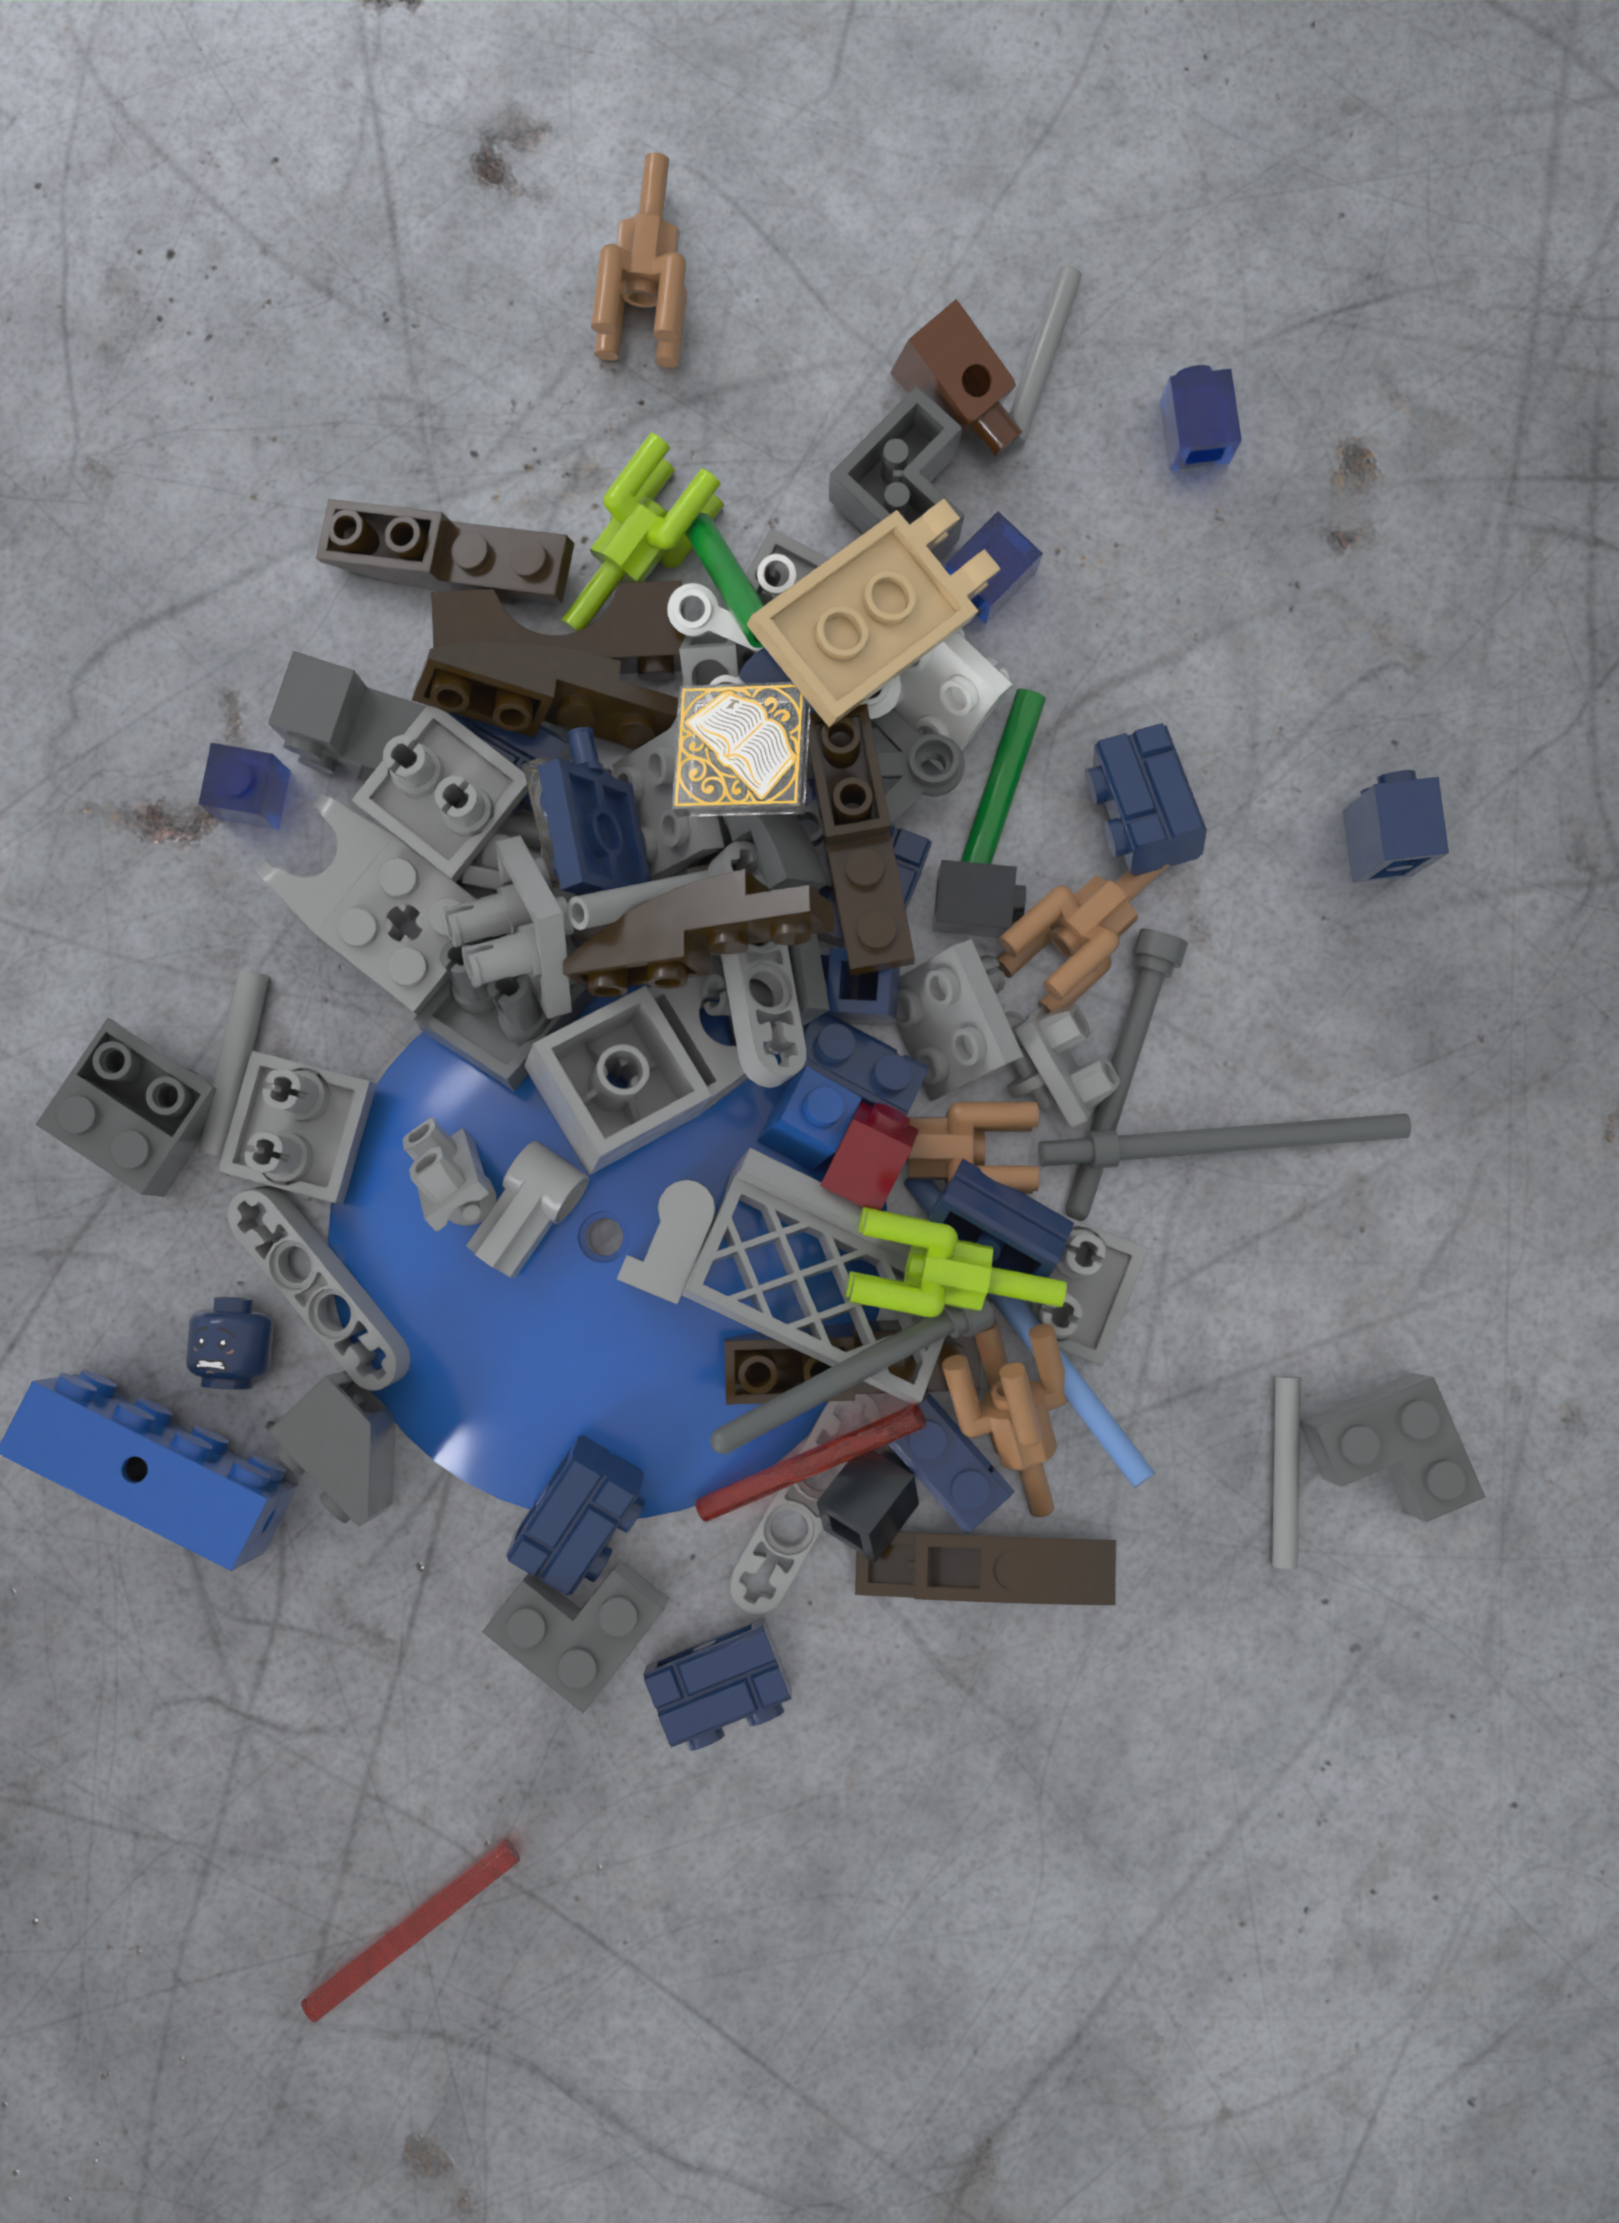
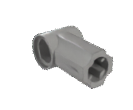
(537, 1193)

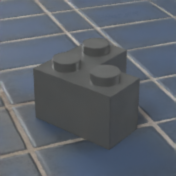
(896, 467)
(336, 718)
(1406, 1432)
(576, 1646)

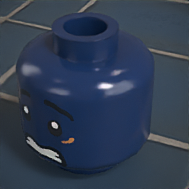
(229, 1344)

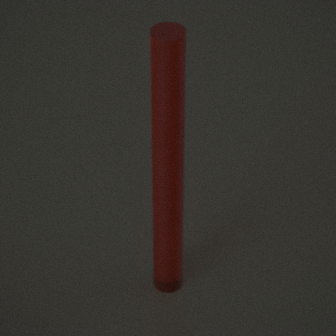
(811, 1462)
(410, 1931)

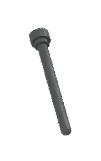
(1157, 957)
(818, 1389)

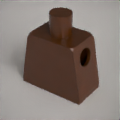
(961, 376)

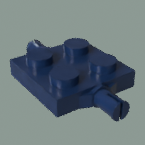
(591, 821)

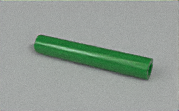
(725, 573)
(1004, 777)

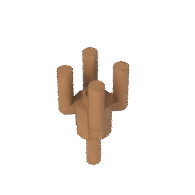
(643, 272)
(1080, 927)
(961, 1135)
(1013, 1407)

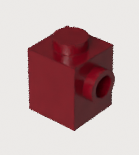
(871, 1155)

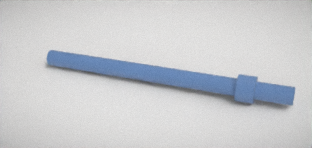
(1075, 1387)

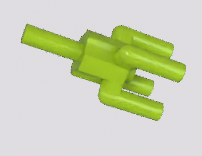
(640, 528)
(941, 1271)

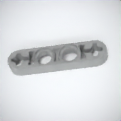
(773, 967)
(311, 1295)
(799, 1498)

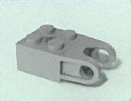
(368, 897)
(657, 1048)

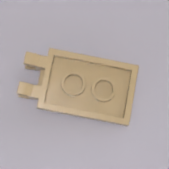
(870, 611)

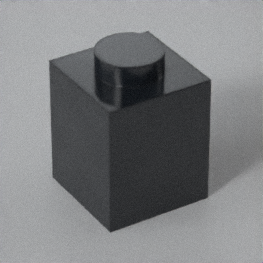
(977, 898)
(869, 1502)

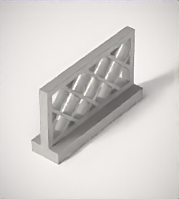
(834, 1220)

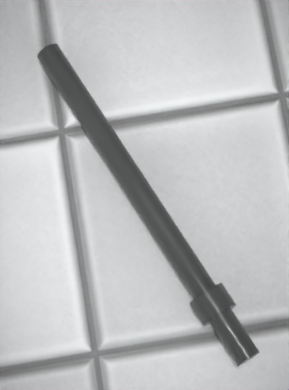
(1107, 1148)

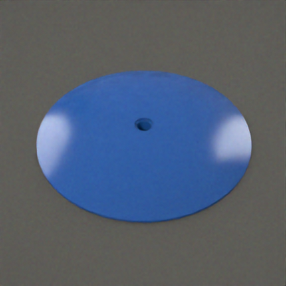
(565, 1349)

